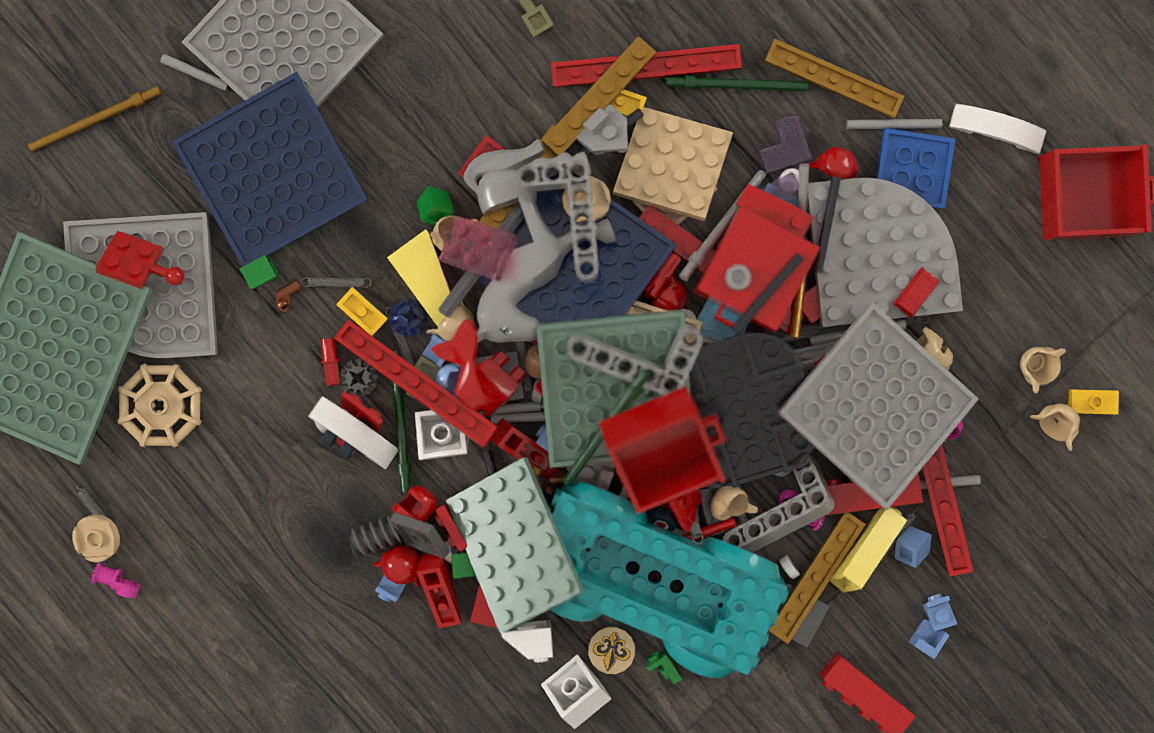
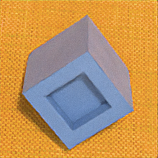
(430, 355)
(913, 546)
(927, 640)

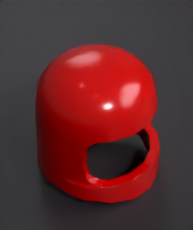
(418, 504)

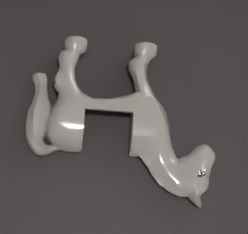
(530, 264)

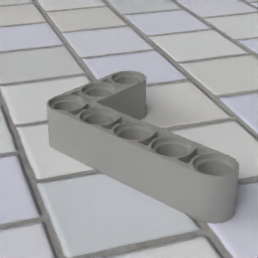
(577, 209)
(660, 372)
(787, 511)

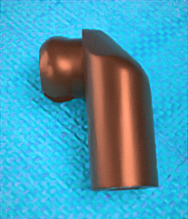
(284, 295)
(553, 482)

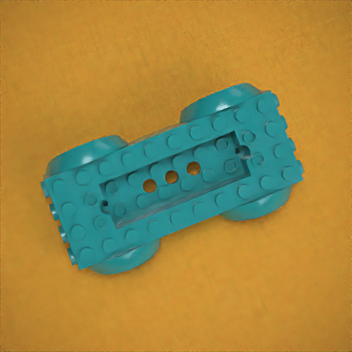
(707, 626)

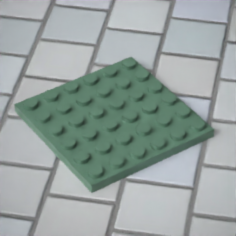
(582, 395)

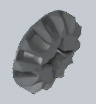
(369, 378)

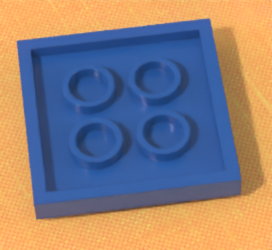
(917, 163)

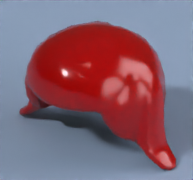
(837, 163)
(672, 296)
(400, 565)

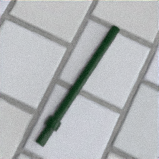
(691, 82)
(631, 392)
(403, 467)

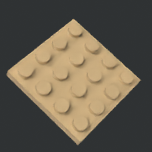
(673, 164)

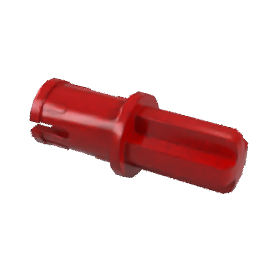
(663, 275)
(330, 361)

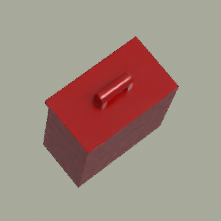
(1096, 192)
(764, 252)
(663, 449)

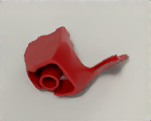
(483, 385)

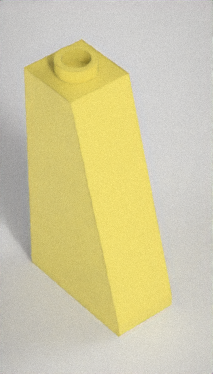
(423, 273)
(868, 550)

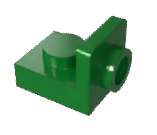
(668, 668)

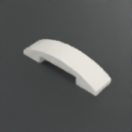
(998, 126)
(353, 432)

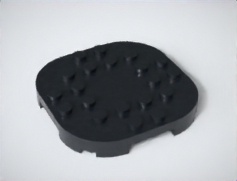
(745, 386)

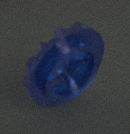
(400, 323)

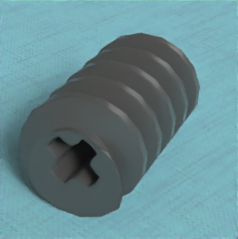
(373, 537)

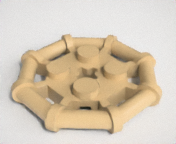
(145, 405)

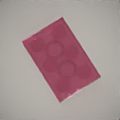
(478, 248)

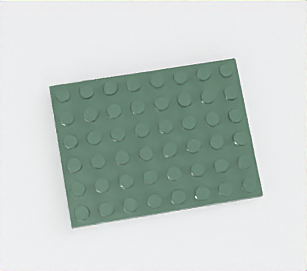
(60, 345)

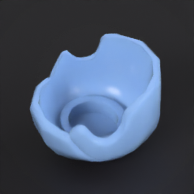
(448, 377)

